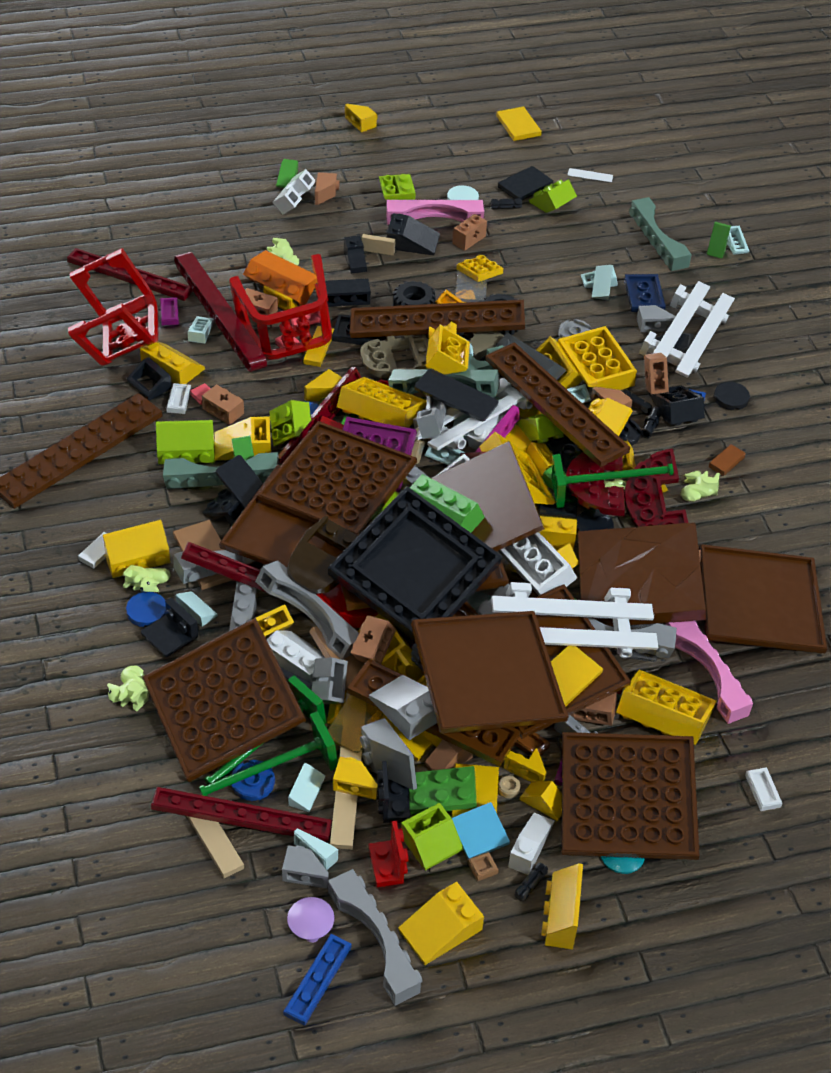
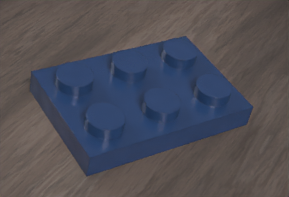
(643, 290)

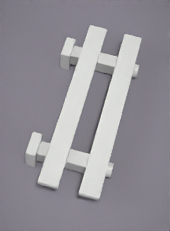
(690, 304)
(454, 436)
(613, 607)

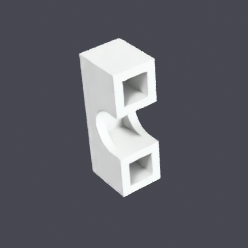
(291, 193)

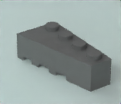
(549, 365)

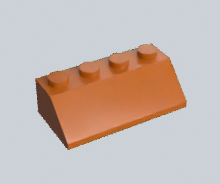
(281, 276)

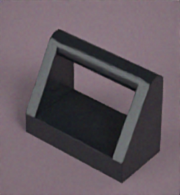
(153, 371)

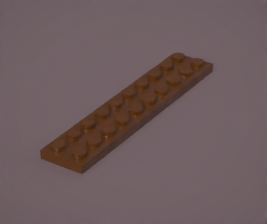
(418, 318)
(558, 404)
(77, 450)

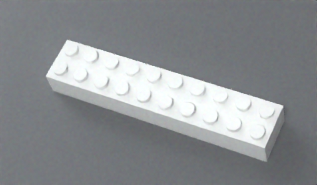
(534, 558)

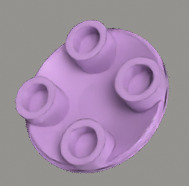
(310, 918)

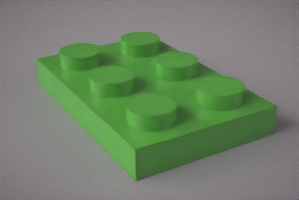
(451, 787)

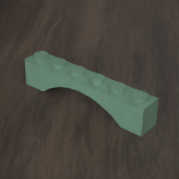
(673, 253)
(482, 380)
(183, 473)

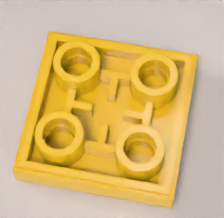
(479, 268)

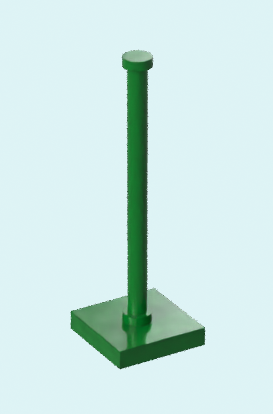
(560, 479)
(308, 702)
(322, 742)

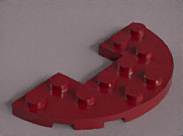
(594, 494)
(645, 495)

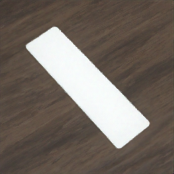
(590, 175)

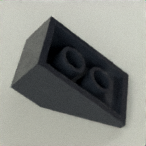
(412, 235)
(679, 405)

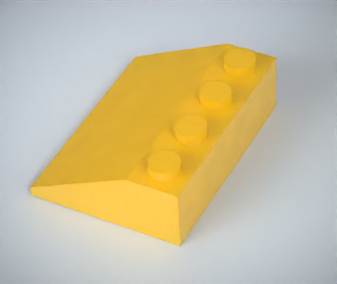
(599, 359)
(379, 402)
(535, 483)
(665, 706)

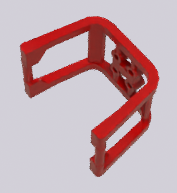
(134, 327)
(301, 329)

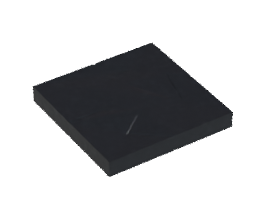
(414, 563)

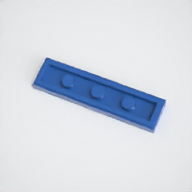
(317, 979)

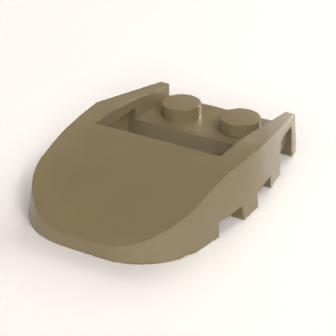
(378, 355)

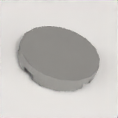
(573, 327)

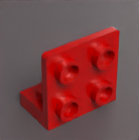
(389, 859)

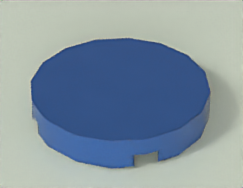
(145, 608)
(256, 786)

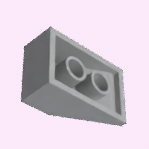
(406, 705)
(384, 744)

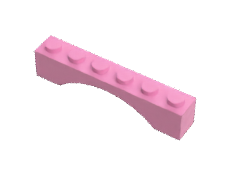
(452, 209)
(732, 700)

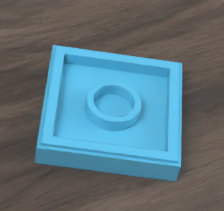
(480, 830)

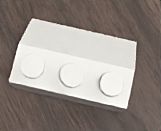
(294, 654)

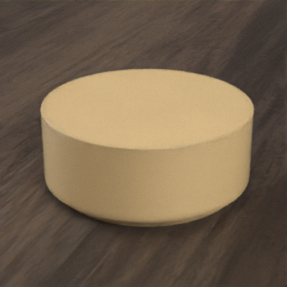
(508, 786)

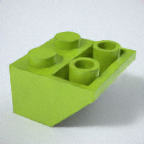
(397, 187)
(553, 196)
(289, 421)
(431, 836)

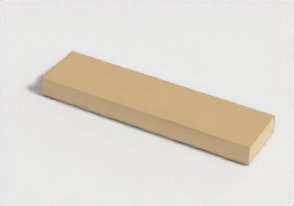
(218, 846)

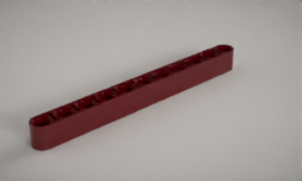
(221, 312)

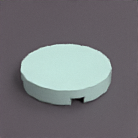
(462, 193)

